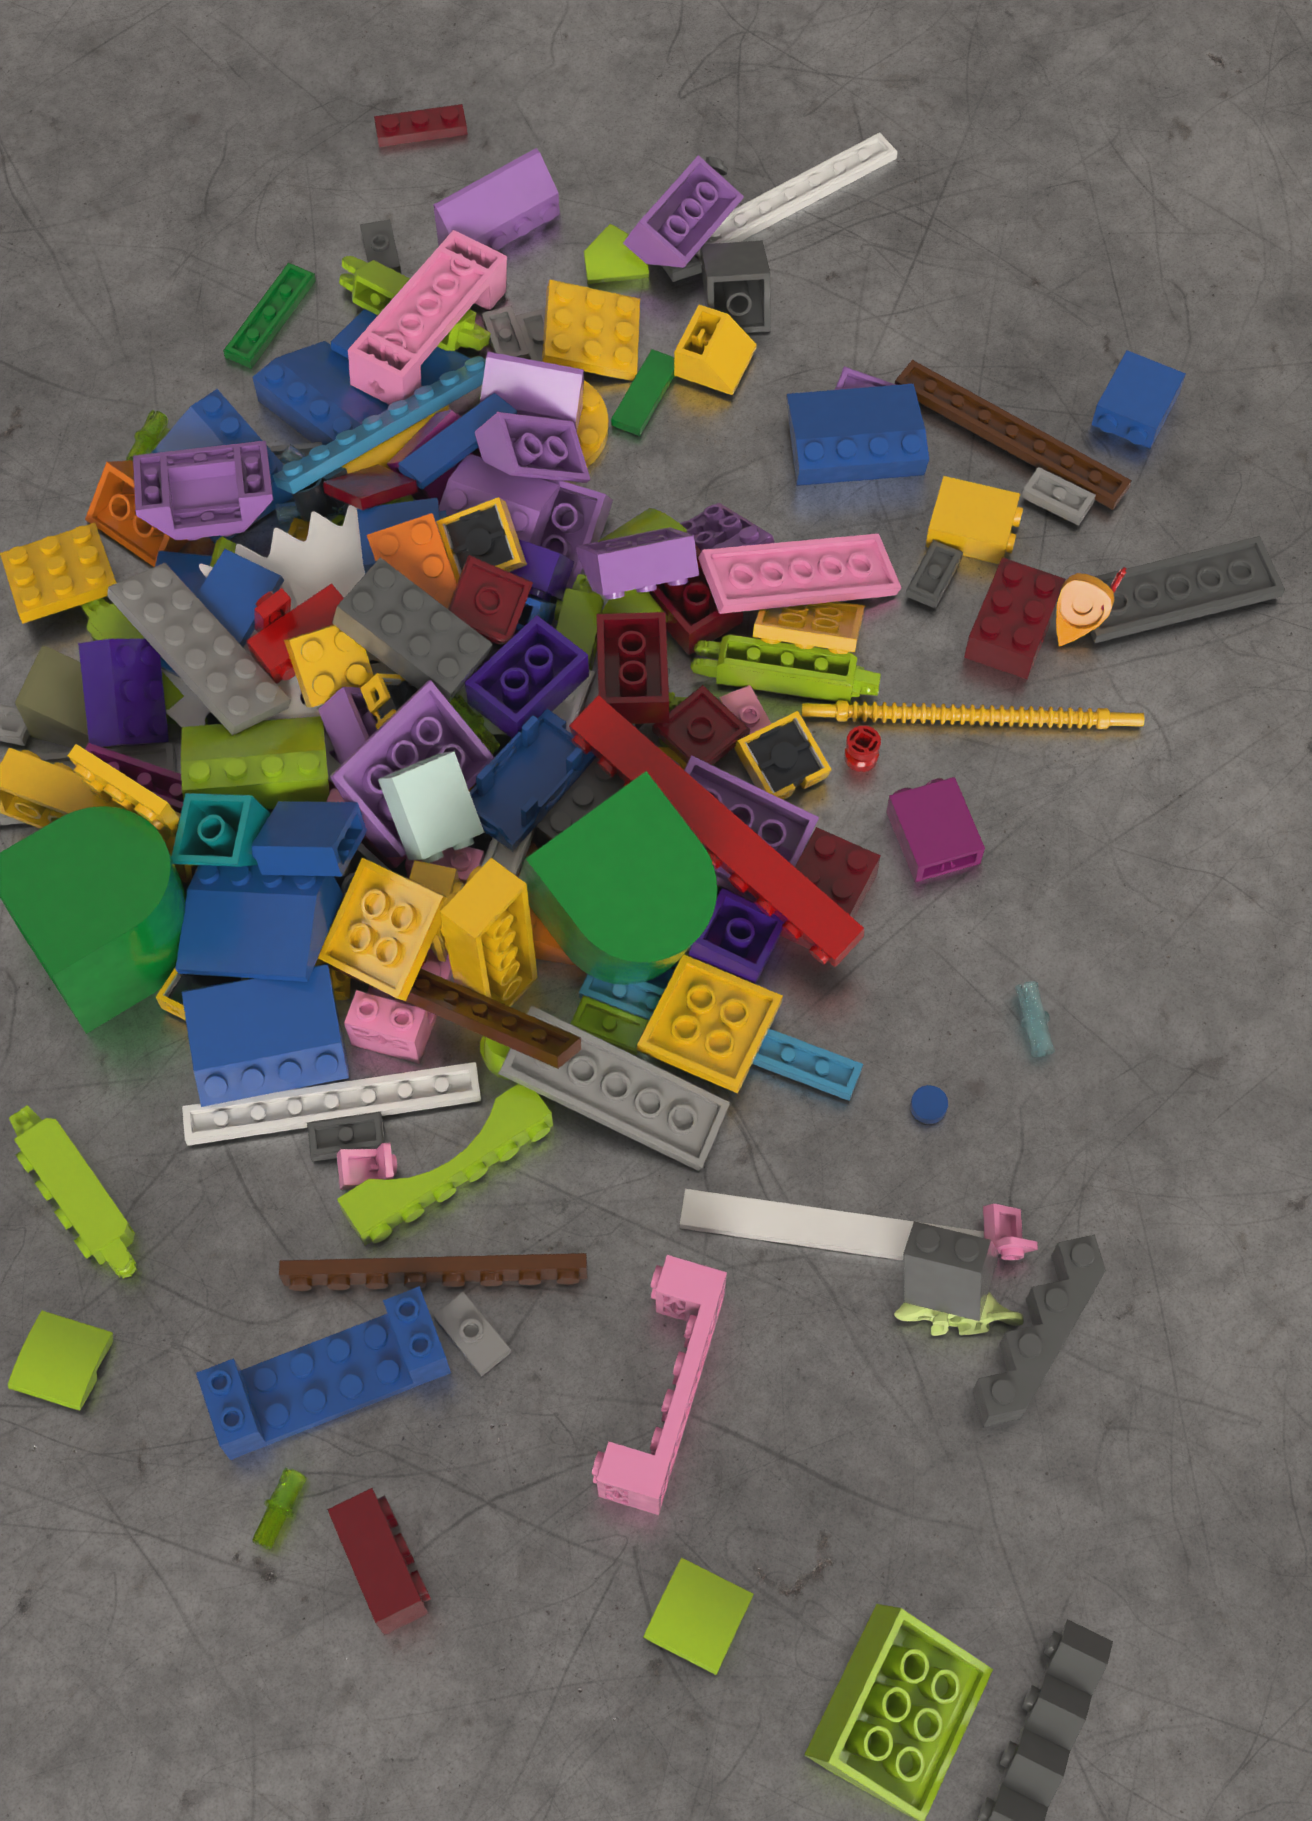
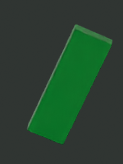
(644, 393)

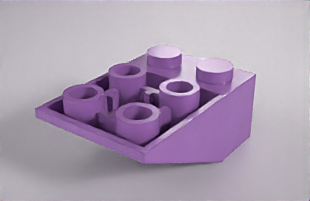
(724, 528)

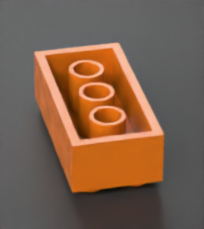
(418, 554)

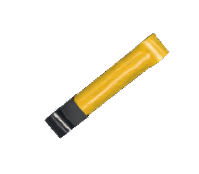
(313, 497)

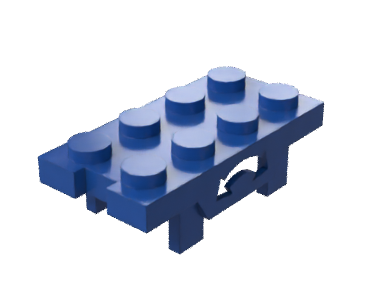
(528, 779)

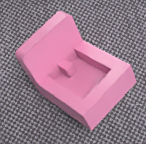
(363, 1164)
(1004, 1228)

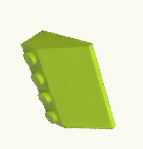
(268, 760)
(899, 1711)

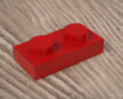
(271, 608)

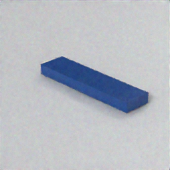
(452, 443)

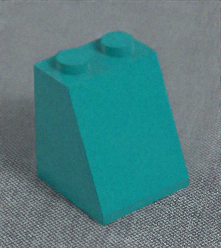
(218, 830)

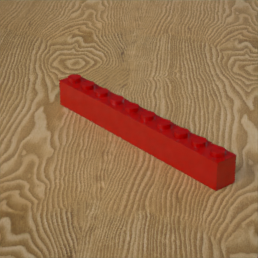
(728, 840)

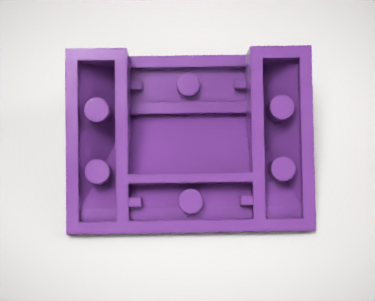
(203, 489)

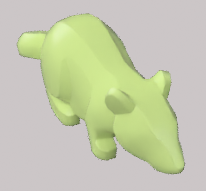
(941, 1321)

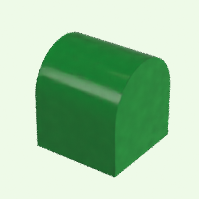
(624, 886)
(97, 908)

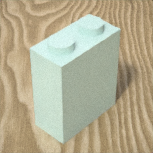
(431, 807)

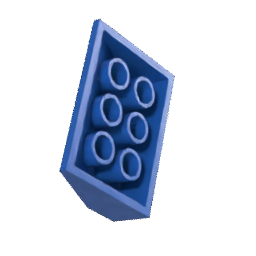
(314, 393)
(217, 423)
(857, 434)
(255, 923)
(264, 1036)

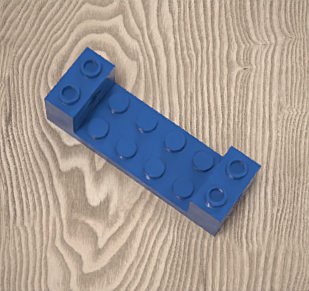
(324, 1377)

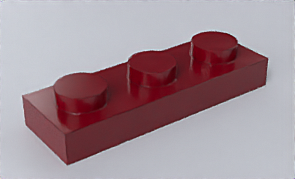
(420, 125)

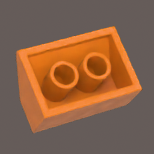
(116, 515)

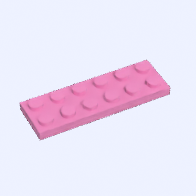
(798, 573)

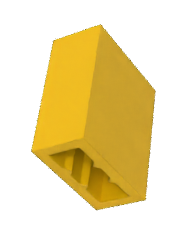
(975, 519)

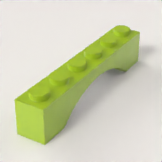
(383, 1204)

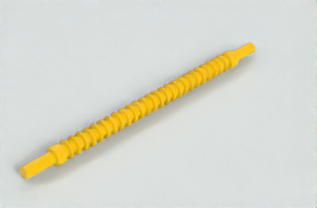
(1101, 718)

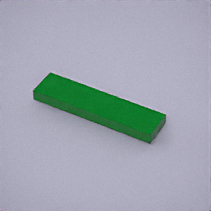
(269, 315)

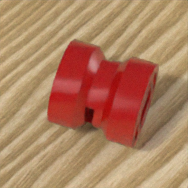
(857, 754)

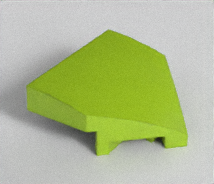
(611, 260)

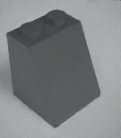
(738, 282)
(948, 1270)

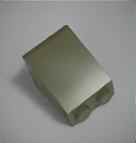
(54, 700)

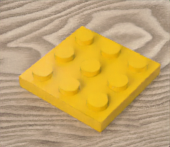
(591, 330)
(58, 572)
(811, 625)
(129, 795)
(383, 929)
(710, 1023)

